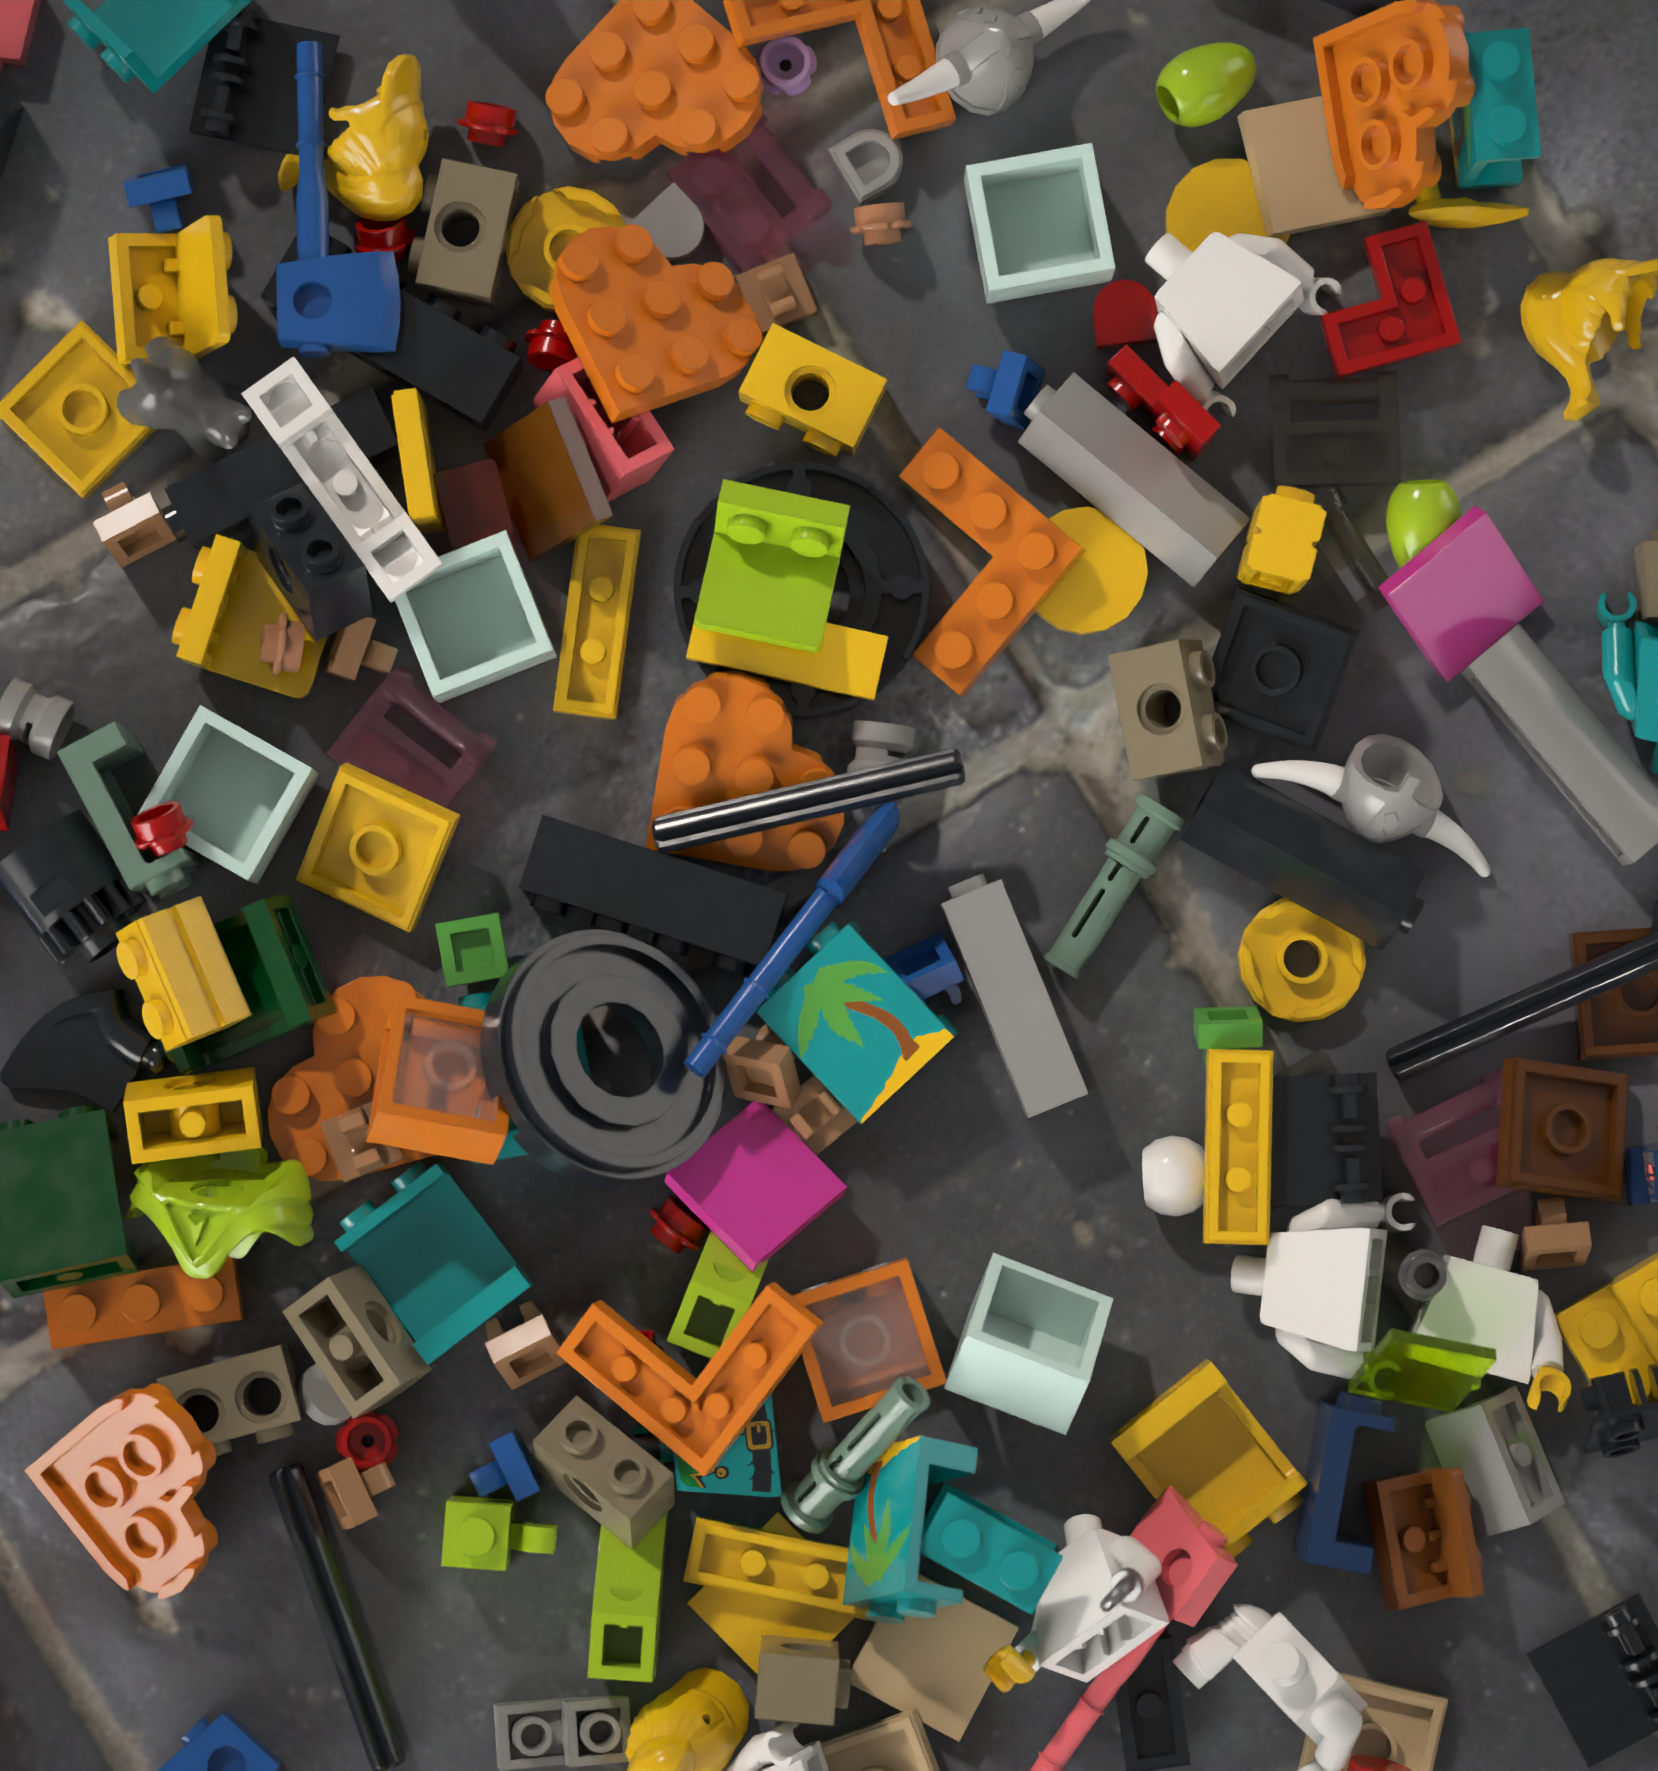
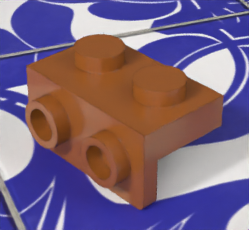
(1424, 1537)

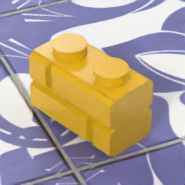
(1282, 541)
(181, 974)

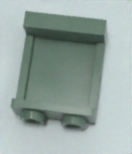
(90, 769)

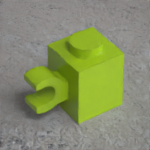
(484, 1533)

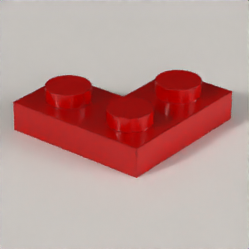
(1411, 311)
(1178, 416)

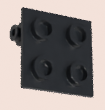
(250, 83)
(1325, 1139)
(1619, 1424)
(1604, 1679)

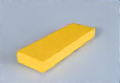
(597, 622)
(845, 664)
(1238, 1147)
(769, 1566)

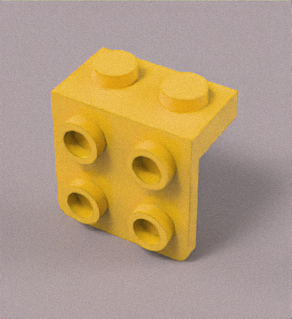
(172, 288)
(229, 617)

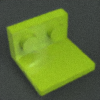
(772, 566)

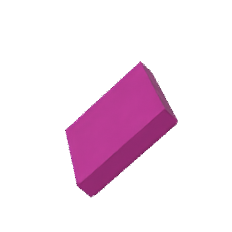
(1461, 593)
(755, 1184)

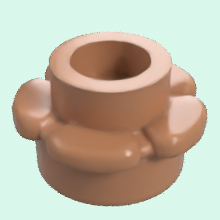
(880, 223)
(282, 645)

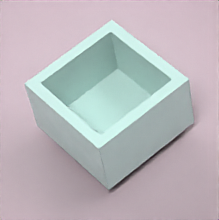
(1039, 223)
(475, 619)
(234, 791)
(1029, 1344)

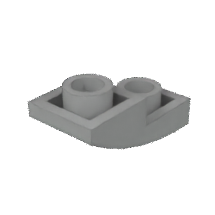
(562, 1732)

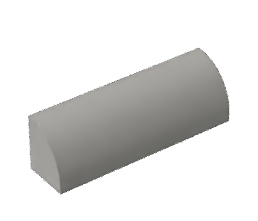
(1568, 743)

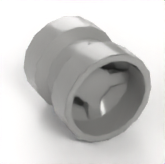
(35, 718)
(879, 743)

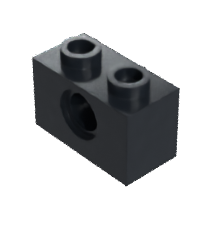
(310, 561)

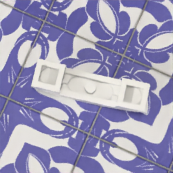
(342, 479)

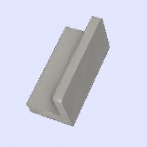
(1499, 1462)

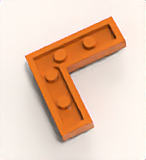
(892, 37)
(1025, 568)
(142, 1305)
(686, 1413)

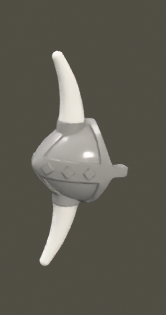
(986, 56)
(1384, 794)

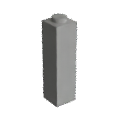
(1131, 478)
(1012, 995)

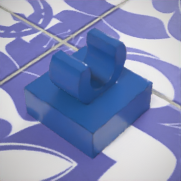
(162, 192)
(1008, 388)
(928, 968)
(511, 1467)

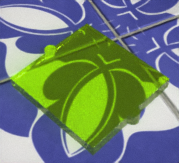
(1422, 1370)

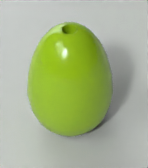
(1205, 83)
(1418, 515)

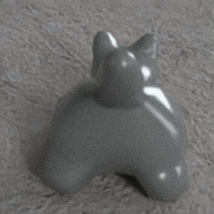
(180, 397)

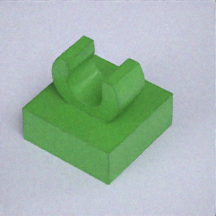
(472, 950)
(1227, 1028)

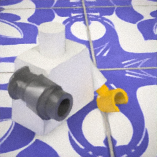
(1490, 1309)

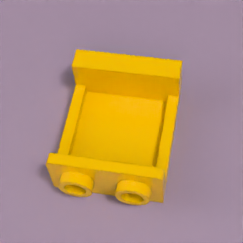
(1211, 1454)

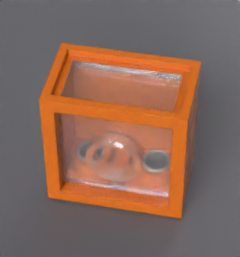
(433, 1084)
(868, 1338)

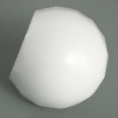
(1173, 1175)

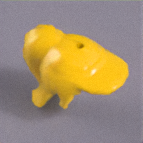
(379, 155)
(1579, 316)
(672, 1728)

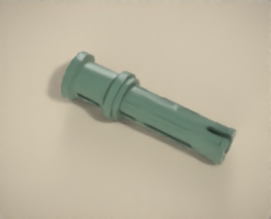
(1129, 860)
(840, 1471)

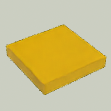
(71, 411)
(417, 460)
(378, 847)
(744, 1618)

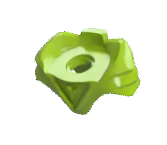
(222, 1204)

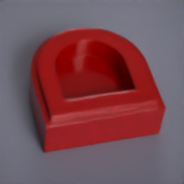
(1124, 315)

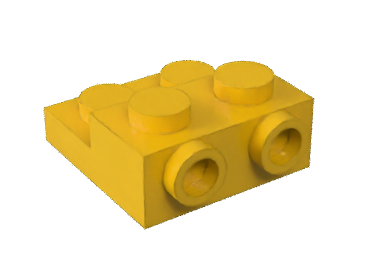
(1616, 1325)

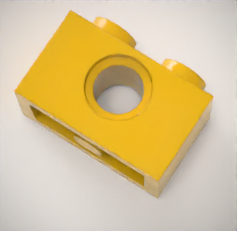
(790, 360)
(193, 1115)

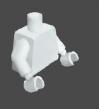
(1226, 305)
(1324, 1281)

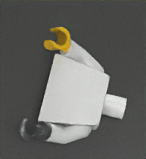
(1091, 1611)

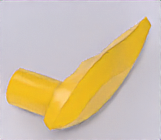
(1461, 211)

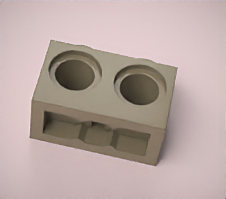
(228, 1386)

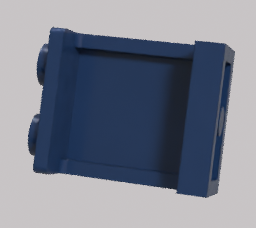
(1326, 1474)

